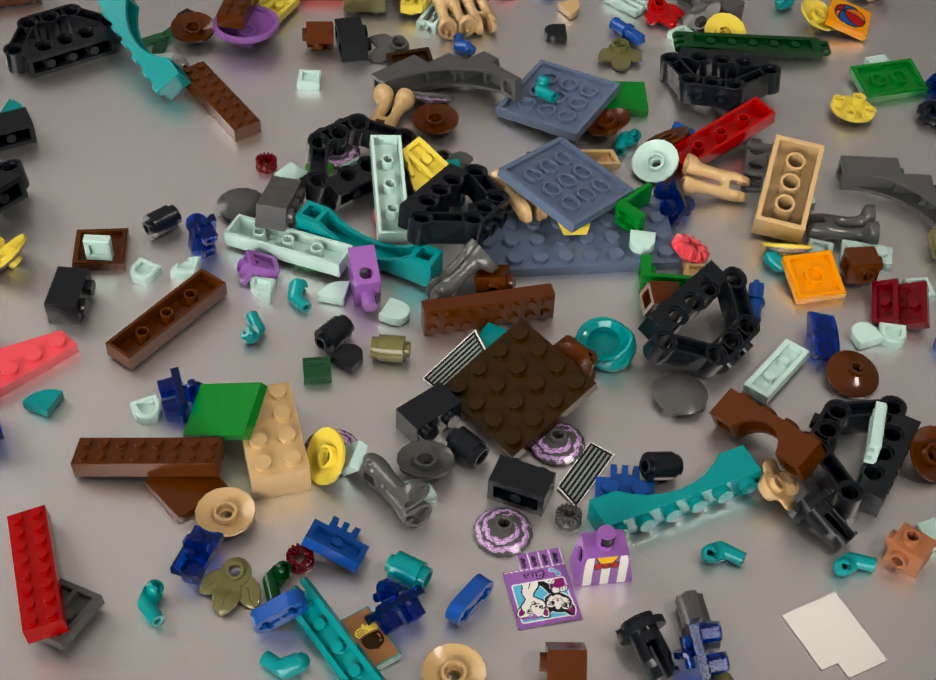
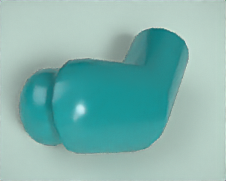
(773, 261)
(296, 297)
(721, 551)
(853, 561)

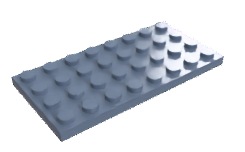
(544, 250)

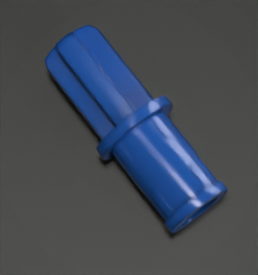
(627, 31)
(755, 294)

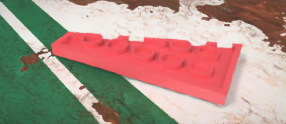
(33, 357)

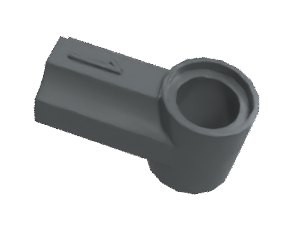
(690, 606)

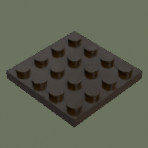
(520, 389)

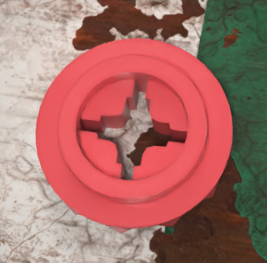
(690, 248)

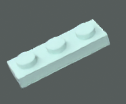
(775, 371)

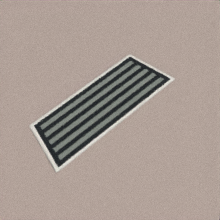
(455, 360)
(583, 473)

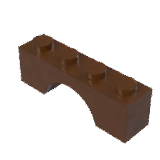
(796, 450)

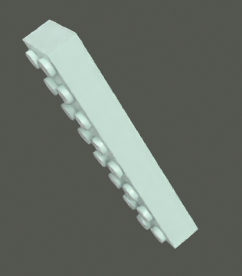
(388, 186)
(289, 246)

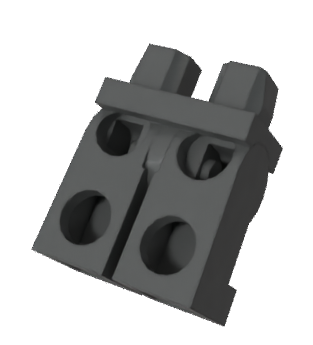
(756, 163)

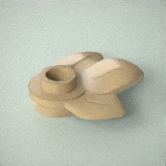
(778, 484)

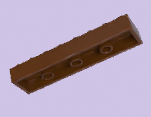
(235, 13)
(221, 102)
(495, 307)
(166, 319)
(149, 457)

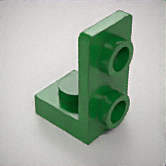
(628, 209)
(648, 273)

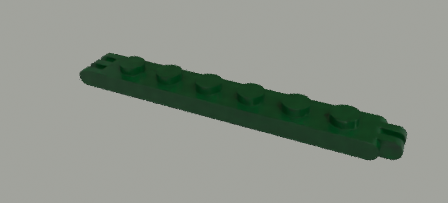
(754, 44)

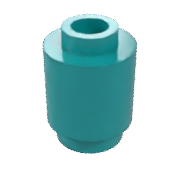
(408, 570)

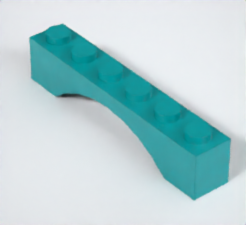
(165, 74)
(406, 261)
(729, 476)

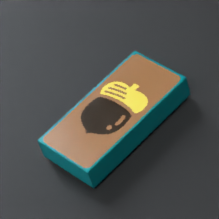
(372, 639)

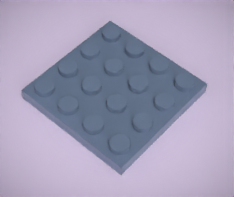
(578, 103)
(565, 183)

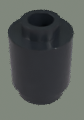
(161, 221)
(333, 333)
(467, 446)
(660, 466)

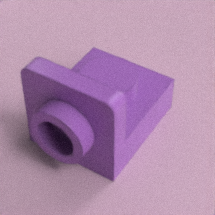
(257, 264)

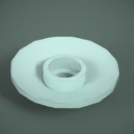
(655, 152)

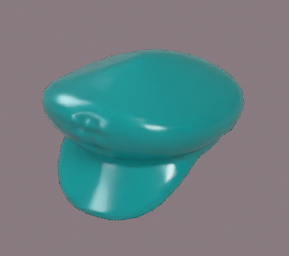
(610, 341)

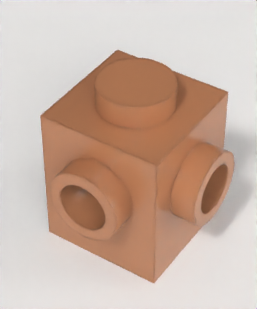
(909, 549)

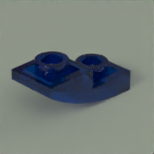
(823, 335)

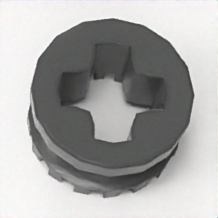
(568, 510)

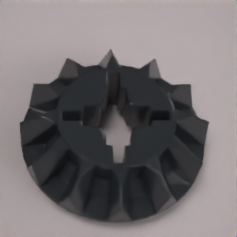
(924, 112)

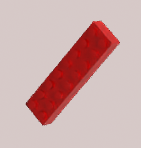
(726, 132)
(37, 575)

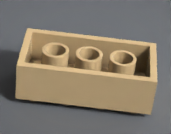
(788, 189)
(276, 450)

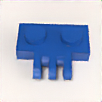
(623, 482)
(336, 543)

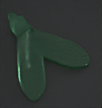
(159, 41)

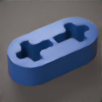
(469, 600)
(279, 610)

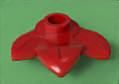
(663, 12)

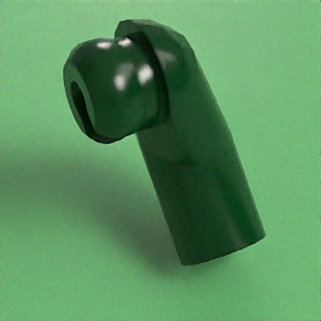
(276, 578)

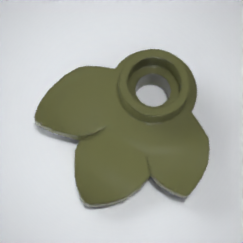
(619, 54)
(229, 589)

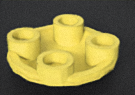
(853, 108)

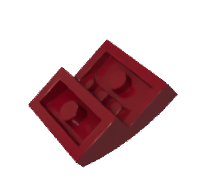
(901, 303)

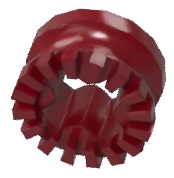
(268, 158)
(293, 554)

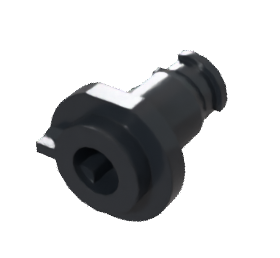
(823, 518)
(643, 632)

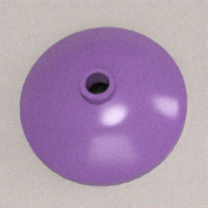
(260, 27)

